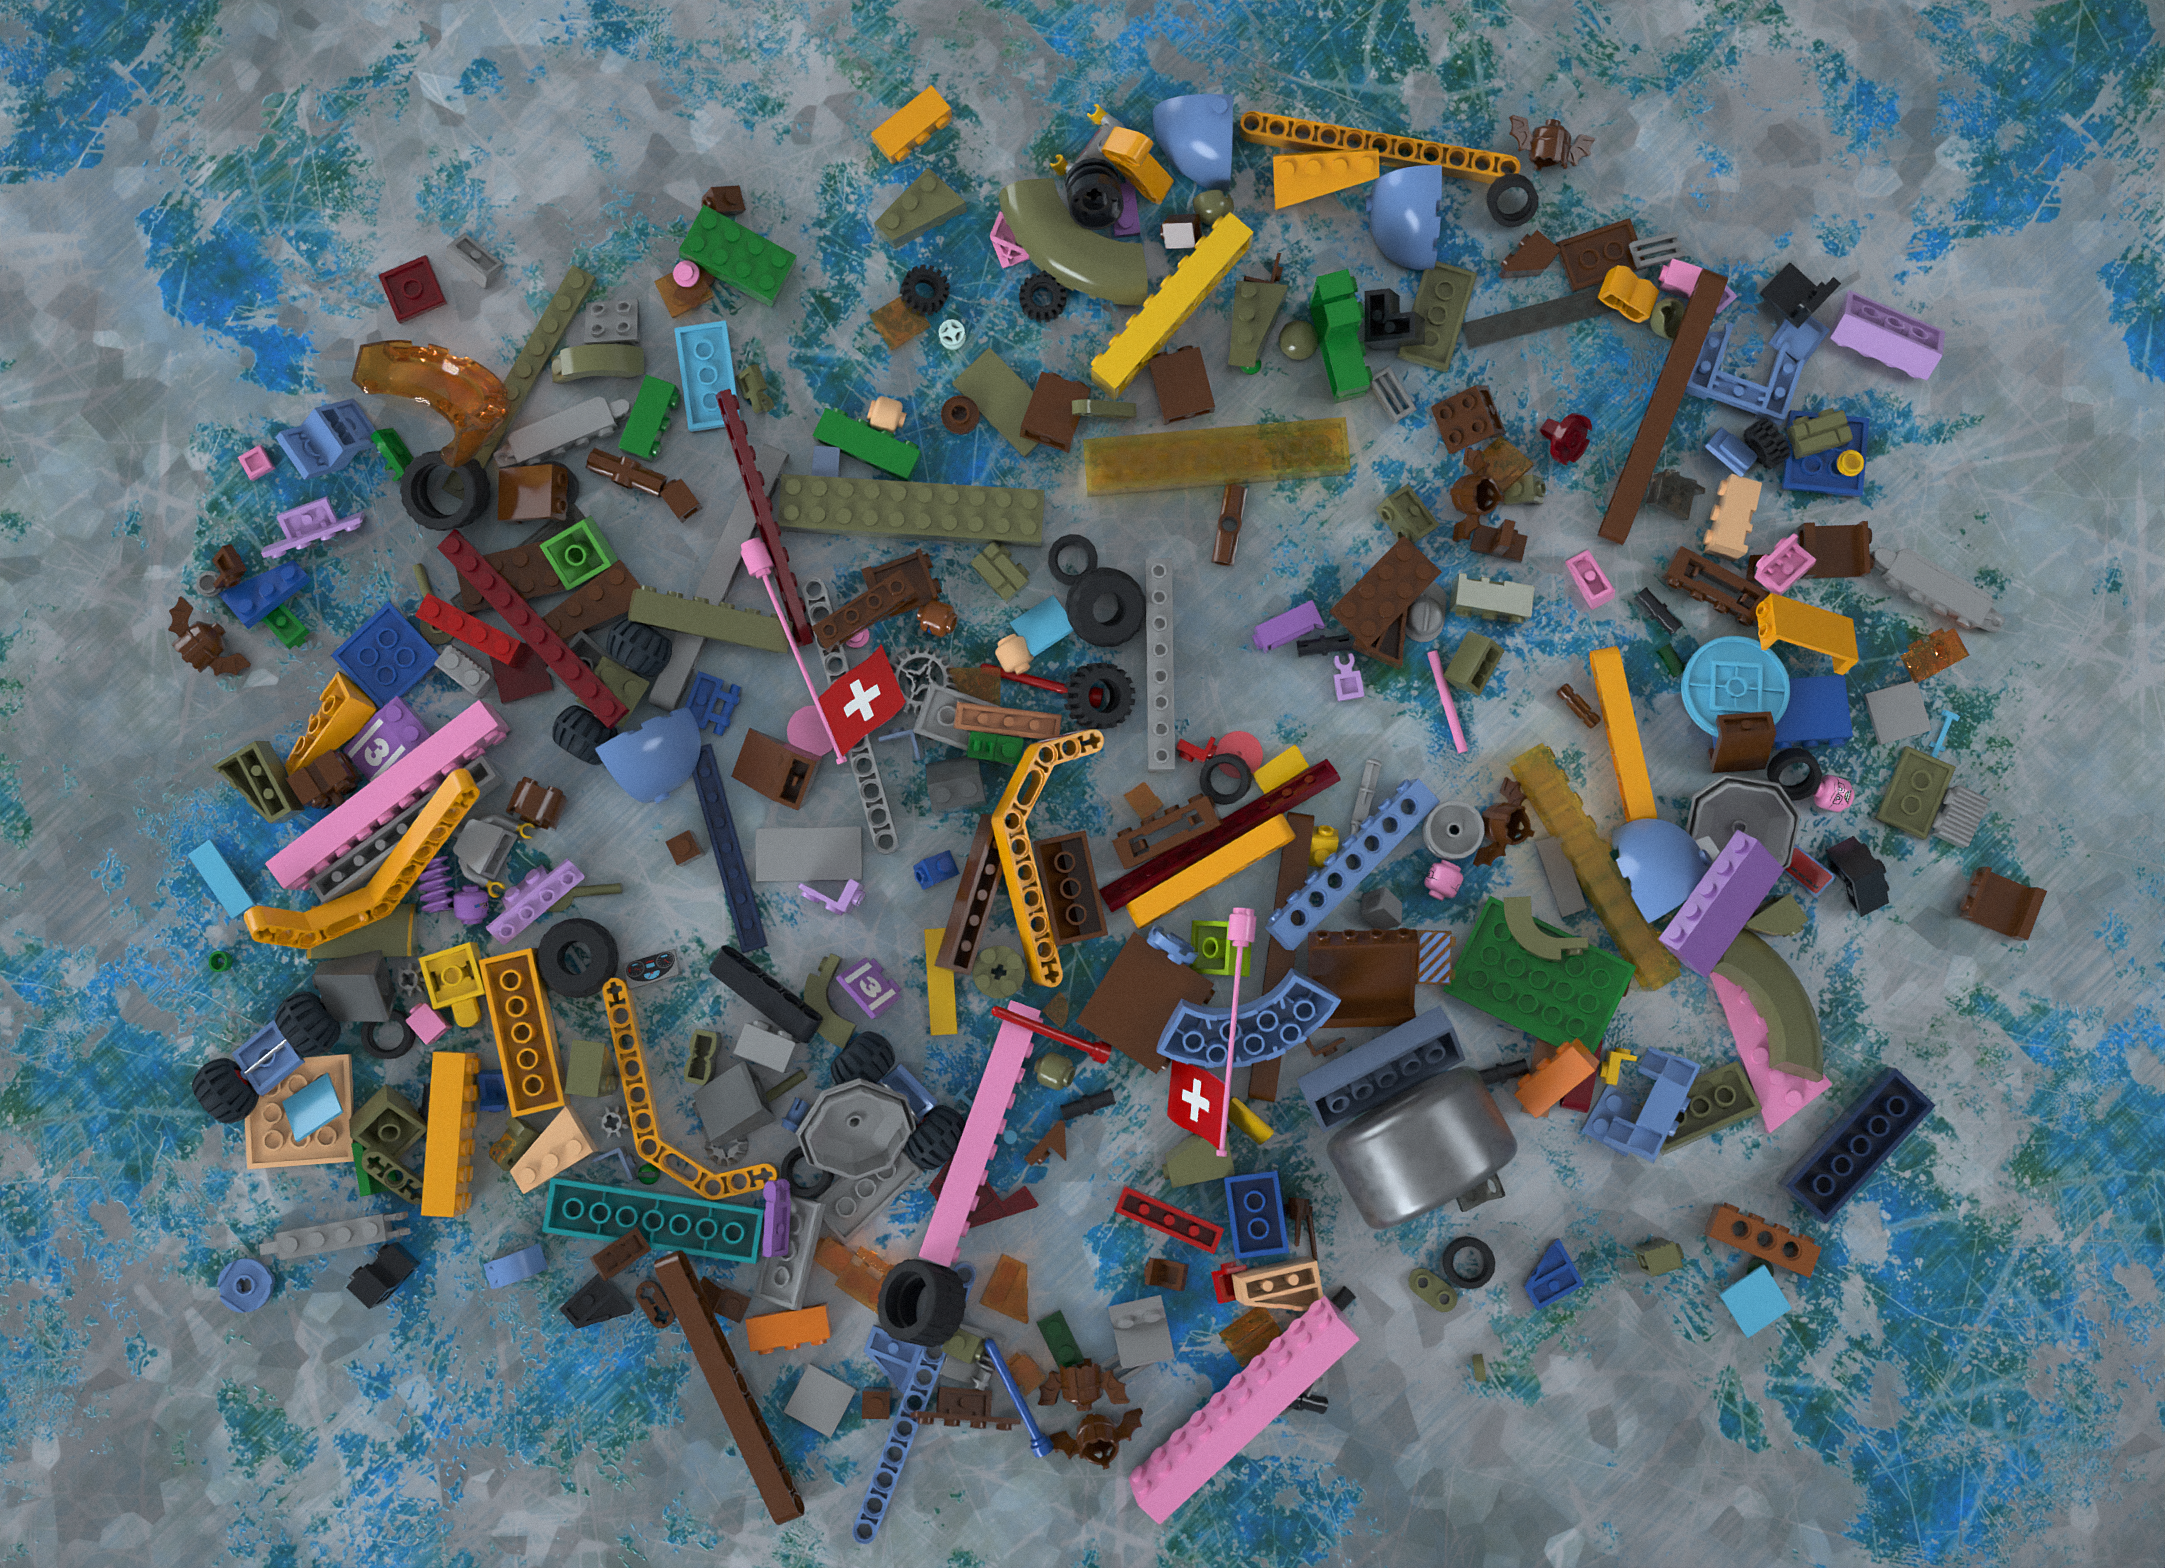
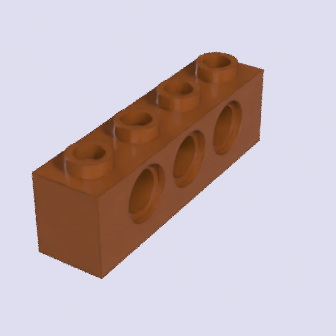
(1800, 1260)

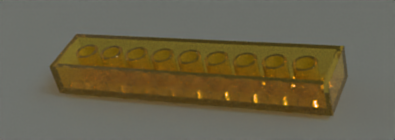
(1216, 457)
(1593, 867)

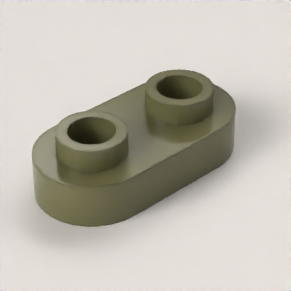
(1433, 1290)

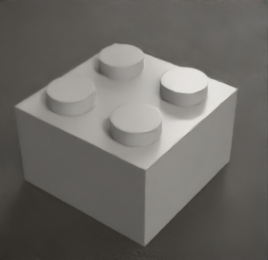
(767, 1047)

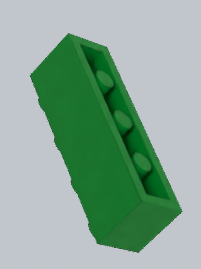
(868, 445)

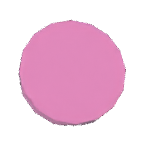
(808, 731)

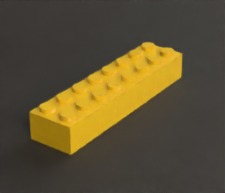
(1171, 306)

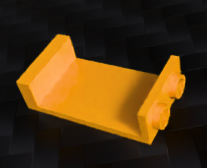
(1809, 628)

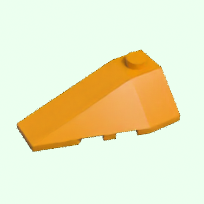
(340, 717)

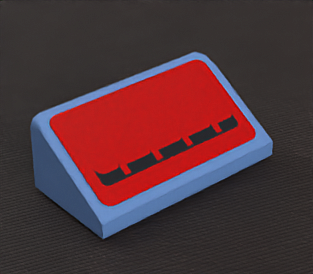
(1808, 872)

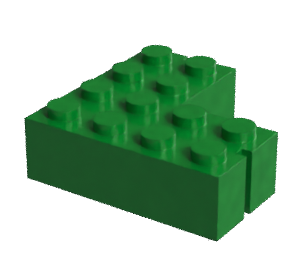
(1337, 321)

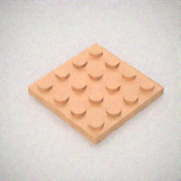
(268, 1130)

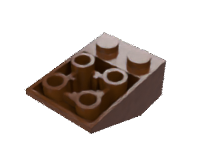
(776, 769)

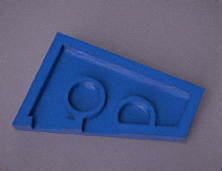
(264, 593)

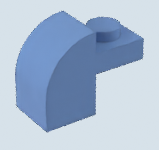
(515, 1266)

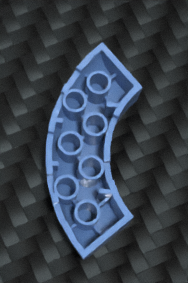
(1262, 1026)

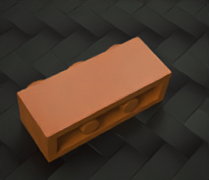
(1555, 1077)
(789, 1328)

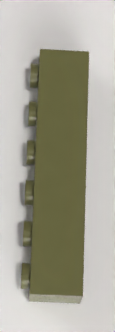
(707, 620)

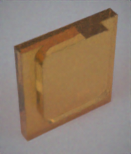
(682, 299)
(897, 323)
(1506, 463)

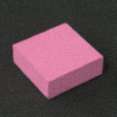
(256, 462)

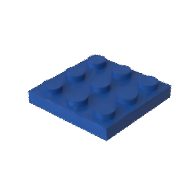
(1819, 471)
(386, 656)

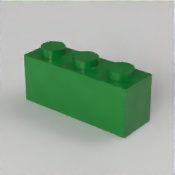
(649, 419)

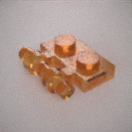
(859, 1283)

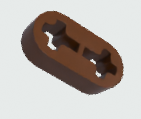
(650, 1307)

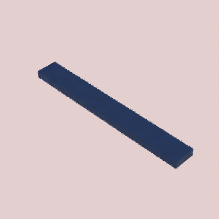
(728, 852)

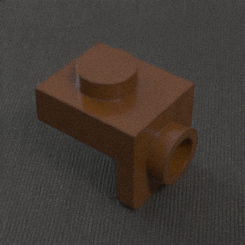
(724, 200)
(229, 566)
(1166, 1273)

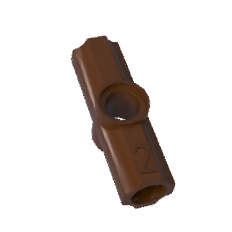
(626, 472)
(1231, 509)

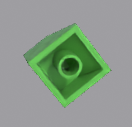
(579, 553)

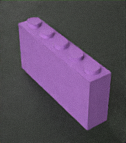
(1721, 903)

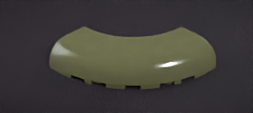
(1068, 251)
(1781, 1000)

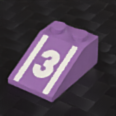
(387, 738)
(870, 987)

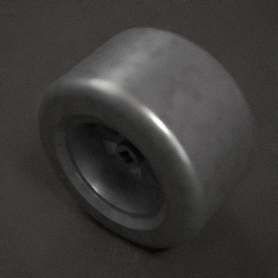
(1422, 1148)

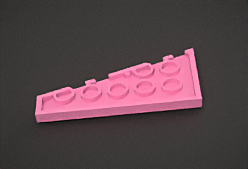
(1777, 1092)

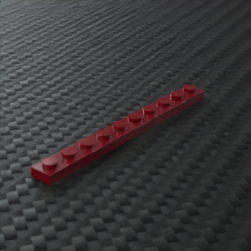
(762, 508)
(533, 629)
(1235, 825)

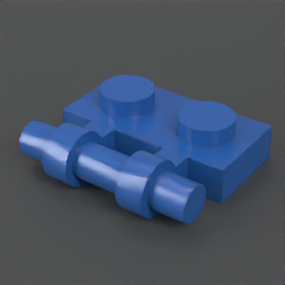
(704, 697)

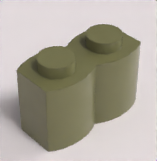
(701, 1065)

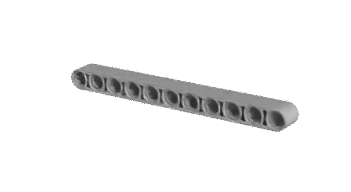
(717, 581)
(866, 751)

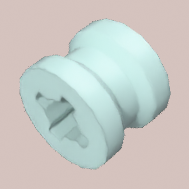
(950, 329)

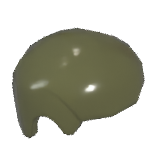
(1212, 205)
(1667, 317)
(1298, 339)

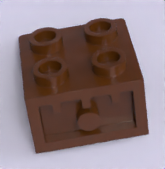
(1468, 418)

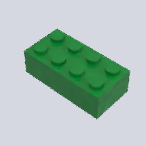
(737, 256)

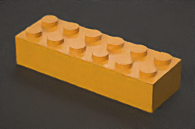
(524, 1032)
(450, 1133)

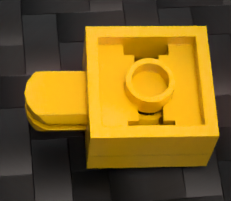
(455, 981)

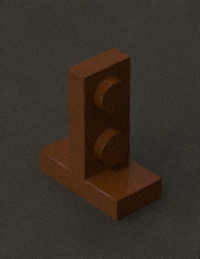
(1499, 542)
(620, 1254)

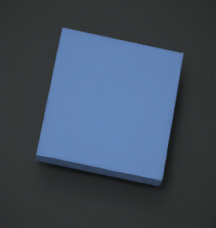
(1802, 340)
(1731, 451)

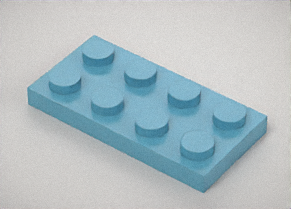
(705, 371)

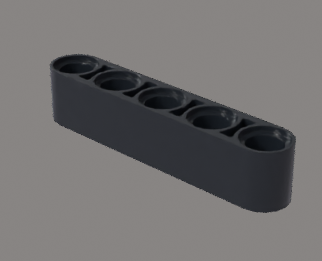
(765, 994)

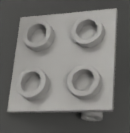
(612, 322)
(978, 1372)

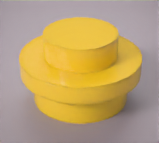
(1850, 463)

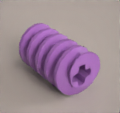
(435, 886)

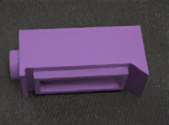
(1287, 627)

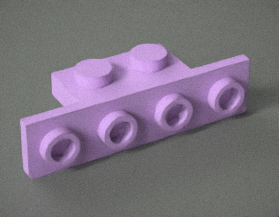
(310, 523)
(532, 898)

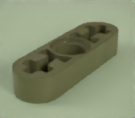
(1104, 409)
(396, 1186)

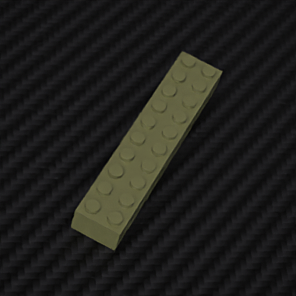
(911, 510)

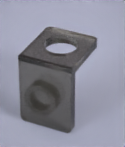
(1480, 1194)

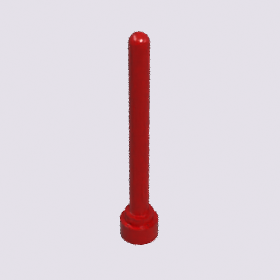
(1095, 693)
(1098, 1051)

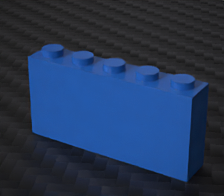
(1814, 715)

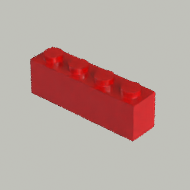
(471, 630)
(1169, 1219)

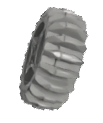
(926, 669)

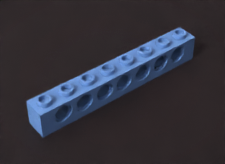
(1420, 803)

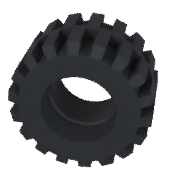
(1119, 692)

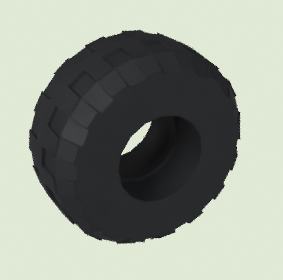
(1130, 610)
(552, 957)

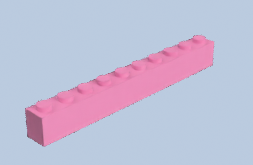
(978, 1138)

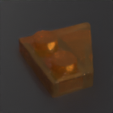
(978, 682)
(1008, 1289)

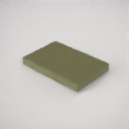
(1915, 792)

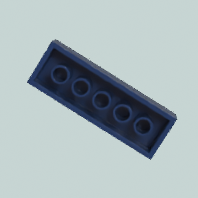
(1856, 1144)

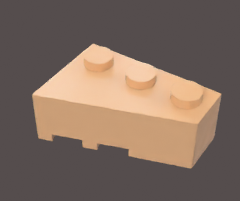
(1732, 517)
(555, 1151)
(1283, 1285)

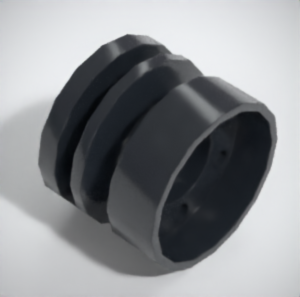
(1094, 194)

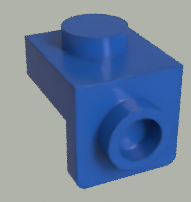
(935, 869)
(492, 1091)

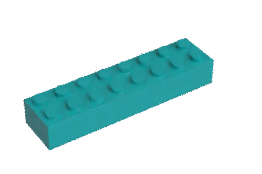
(663, 1218)

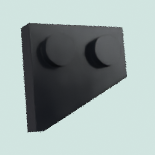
(595, 1303)

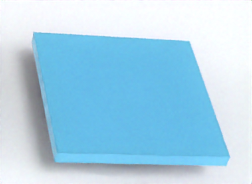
(1043, 625)
(312, 1107)
(1755, 1301)

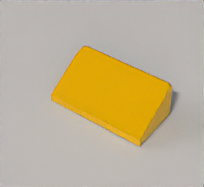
(1280, 769)
(1248, 1121)

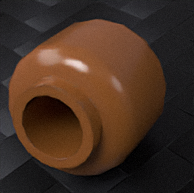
(937, 618)

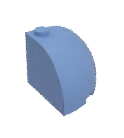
(1197, 137)
(1405, 215)
(656, 757)
(1660, 863)

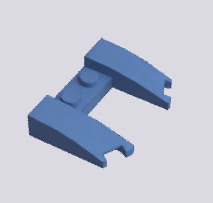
(1765, 401)

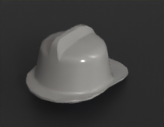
(1426, 614)

